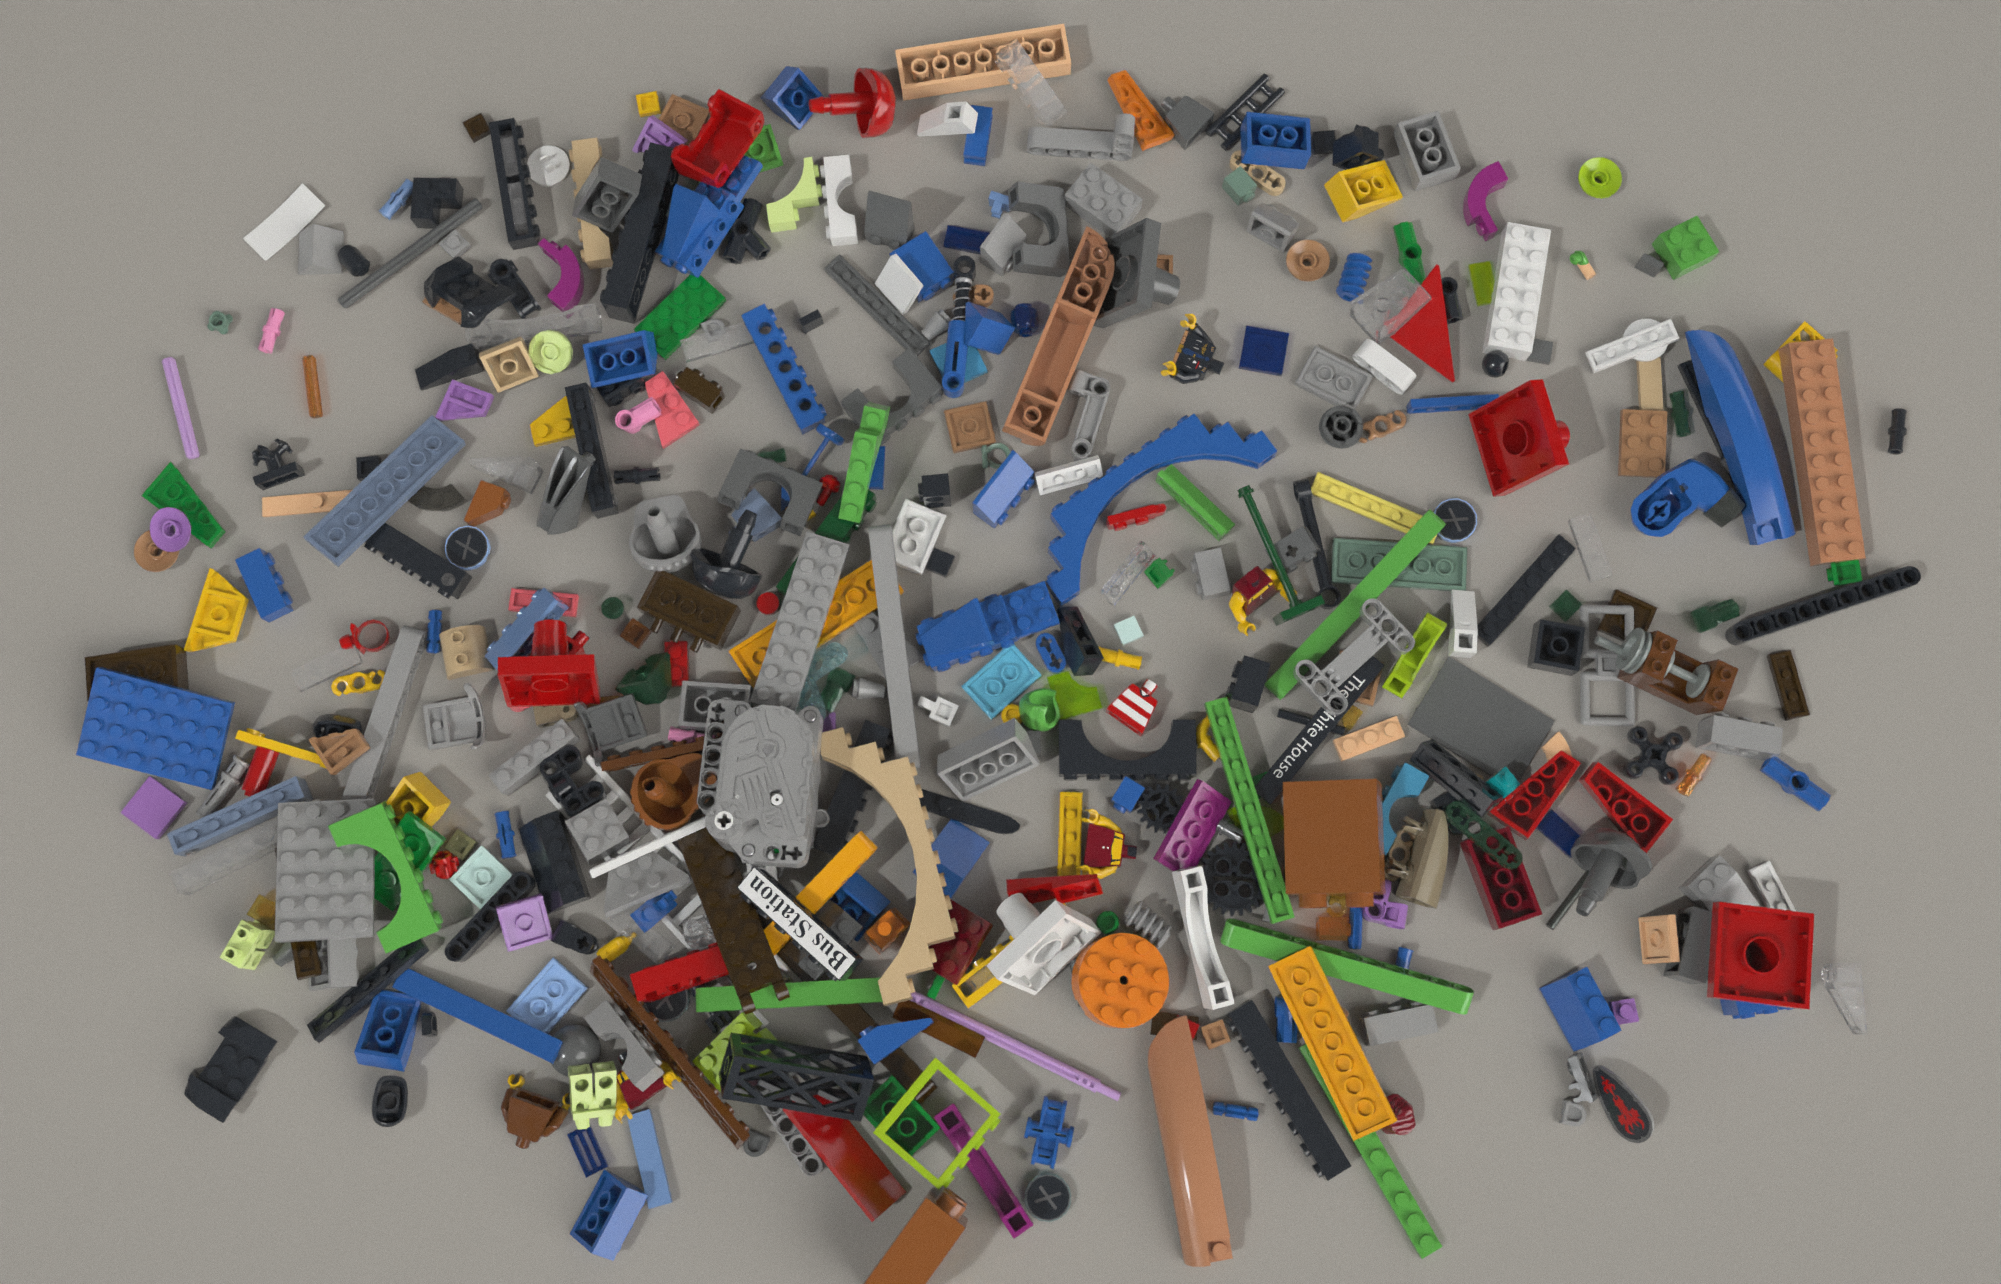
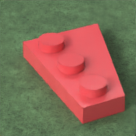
(676, 416)

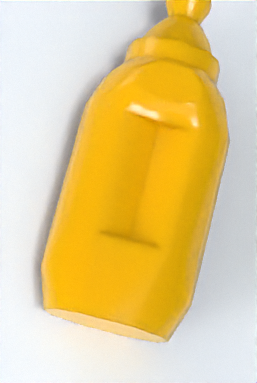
(614, 948)

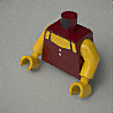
(1252, 592)
(1104, 846)
(630, 1096)

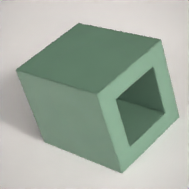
(1239, 186)

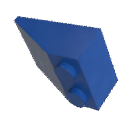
(958, 853)
(388, 1031)
(885, 1039)

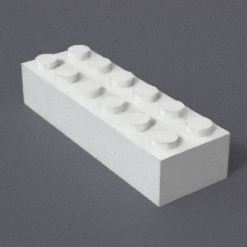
(1517, 290)

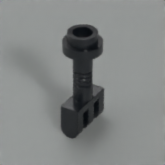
(714, 1016)

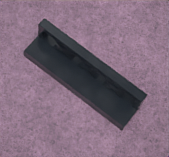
(1455, 777)

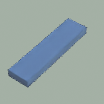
(649, 1159)

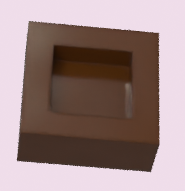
(635, 633)

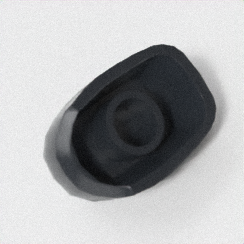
(334, 723)
(389, 1100)

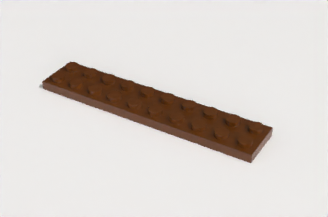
(677, 1058)

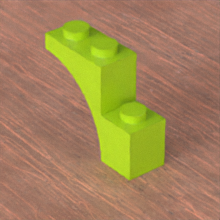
(1408, 665)

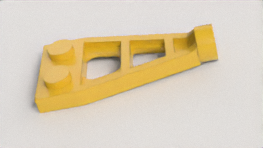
(258, 739)

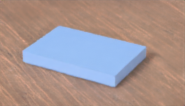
(548, 997)

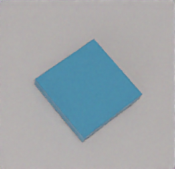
(974, 366)

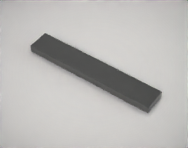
(876, 305)

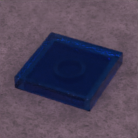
(1263, 351)

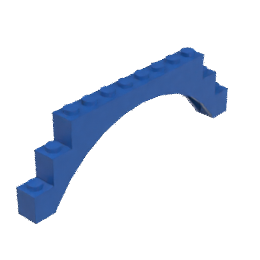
(1180, 444)

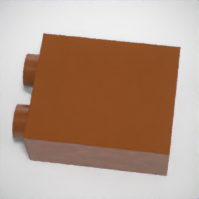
(1334, 841)
(922, 1241)

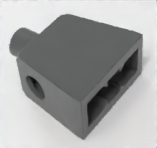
(1186, 119)

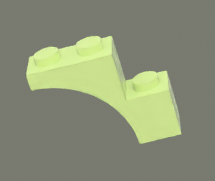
(784, 212)

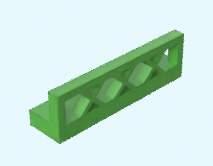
(1194, 502)

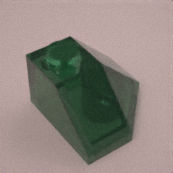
(650, 681)

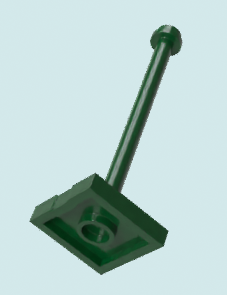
(1296, 606)

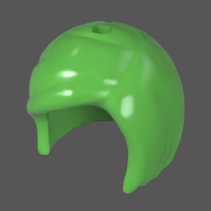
(1039, 709)

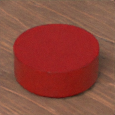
(768, 603)

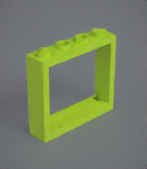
(975, 1141)

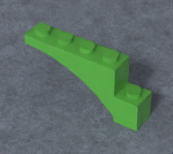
(862, 461)

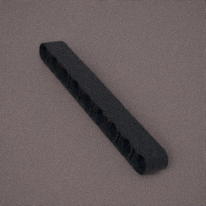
(1831, 600)

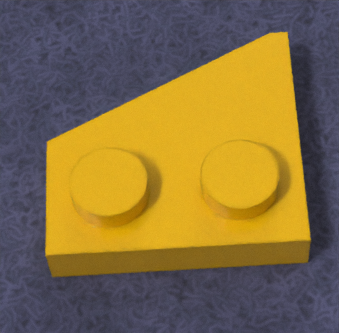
(553, 425)

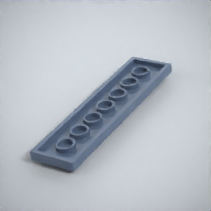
(384, 491)

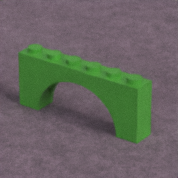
(378, 830)

